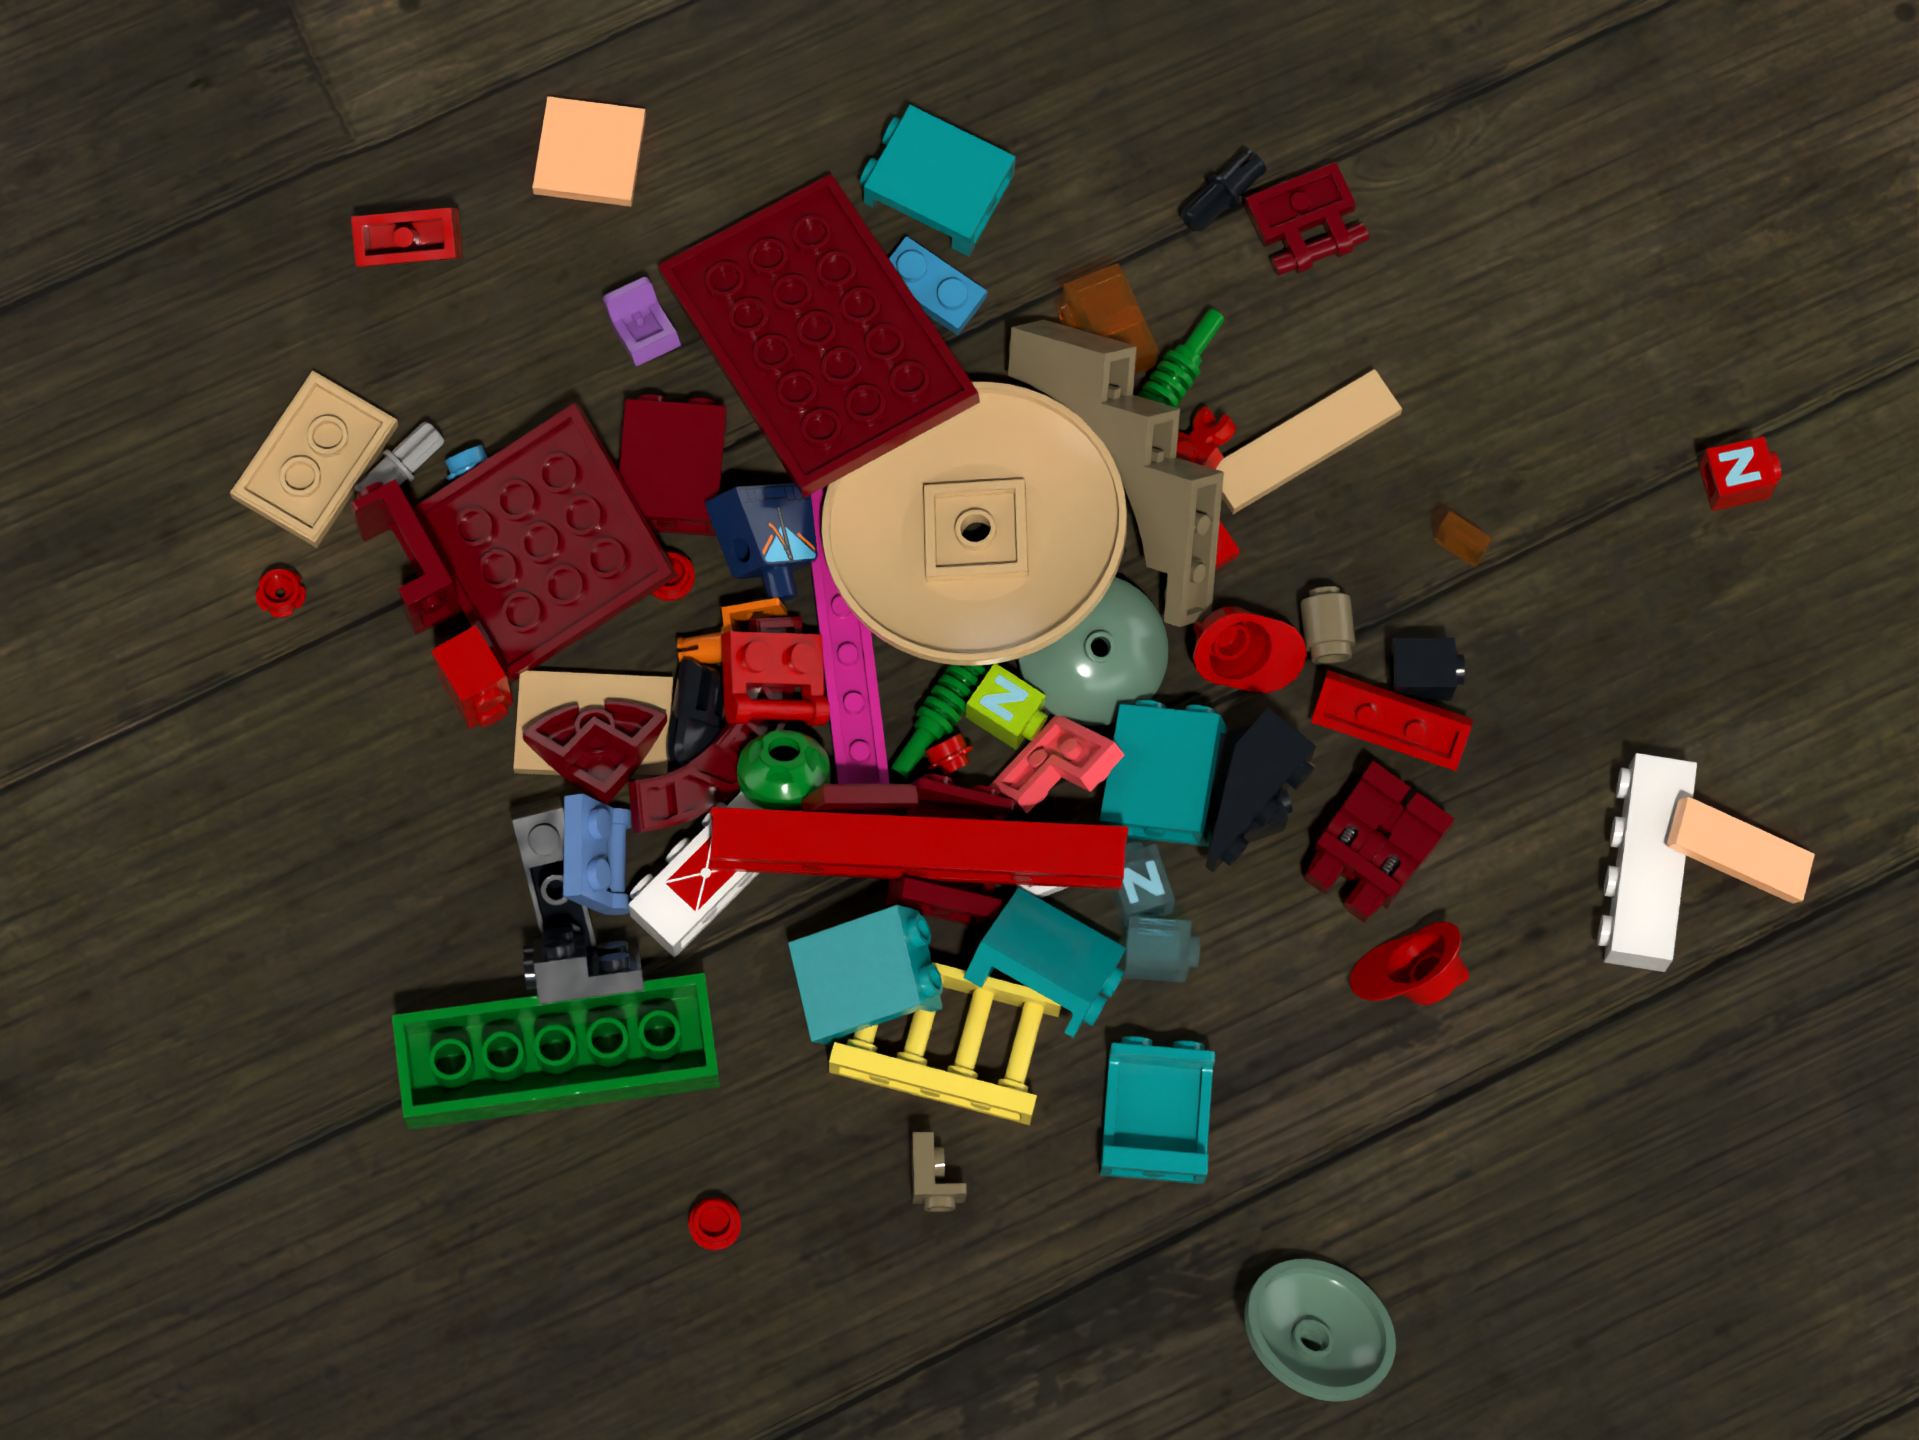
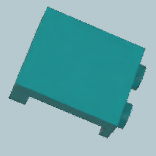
(939, 176)
(1166, 772)
(1051, 957)
(865, 973)
(1157, 1111)

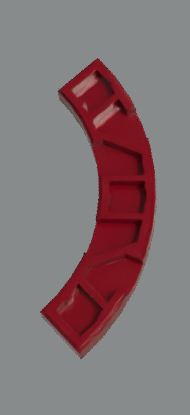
(713, 772)

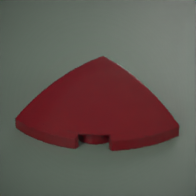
(597, 747)

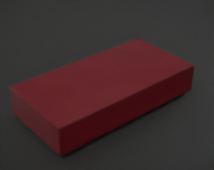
(862, 799)

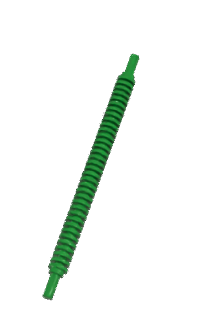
(949, 698)

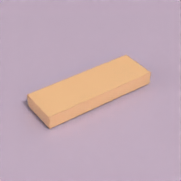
(1740, 850)

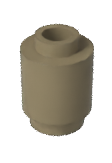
(1328, 625)

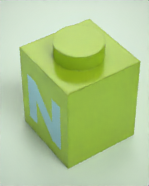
(1007, 707)

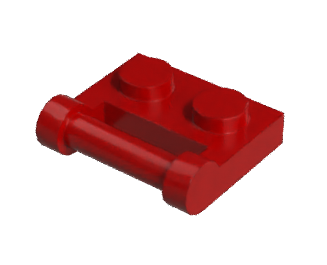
(775, 662)

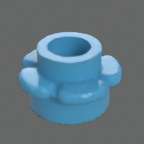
(465, 461)

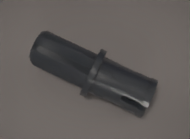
(1223, 190)

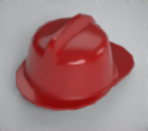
(1247, 650)
(1416, 966)

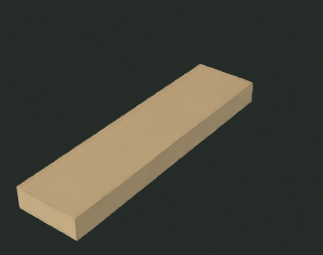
(1306, 440)

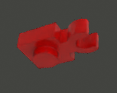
(1204, 439)

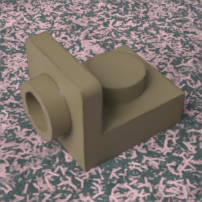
(926, 1165)

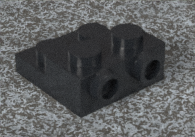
(566, 971)

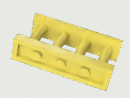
(959, 1084)

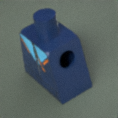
(765, 534)

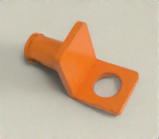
(708, 648)

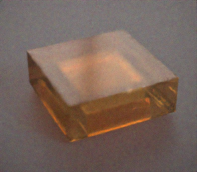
(1463, 539)

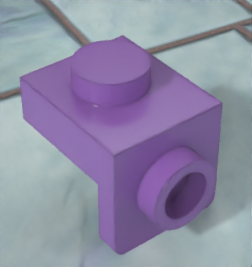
(640, 321)

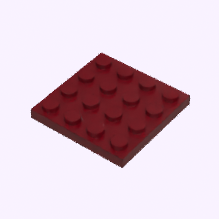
(544, 542)

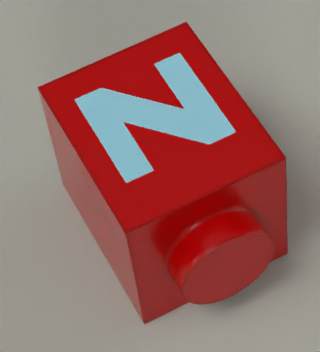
(1739, 473)

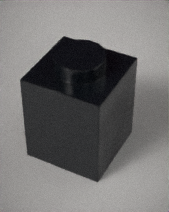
(1425, 668)

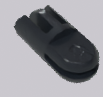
(695, 712)

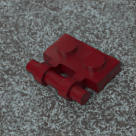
(1299, 206)

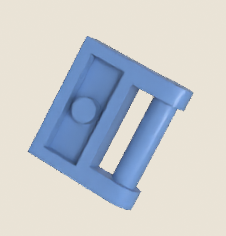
(595, 854)

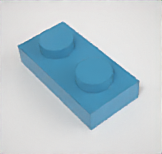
(937, 286)

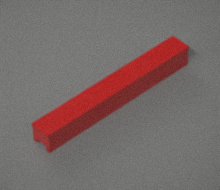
(918, 848)

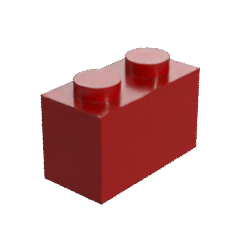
(407, 237)
(473, 678)

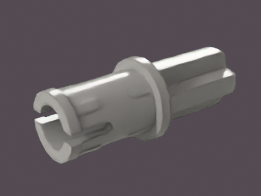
(405, 457)

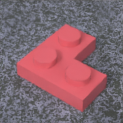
(1057, 752)

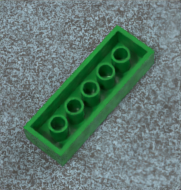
(554, 1055)

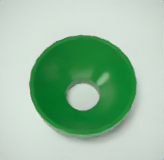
(782, 783)

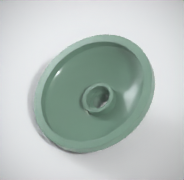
(1093, 687)
(1320, 1330)

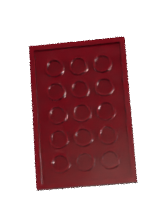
(818, 335)

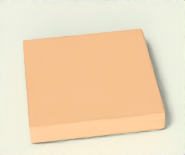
(589, 151)

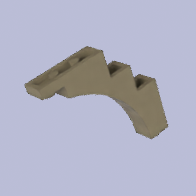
(1171, 497)

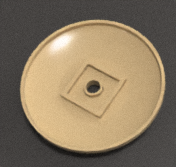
(1004, 463)

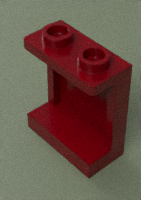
(673, 460)
(430, 596)
(952, 901)

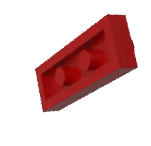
(1392, 720)

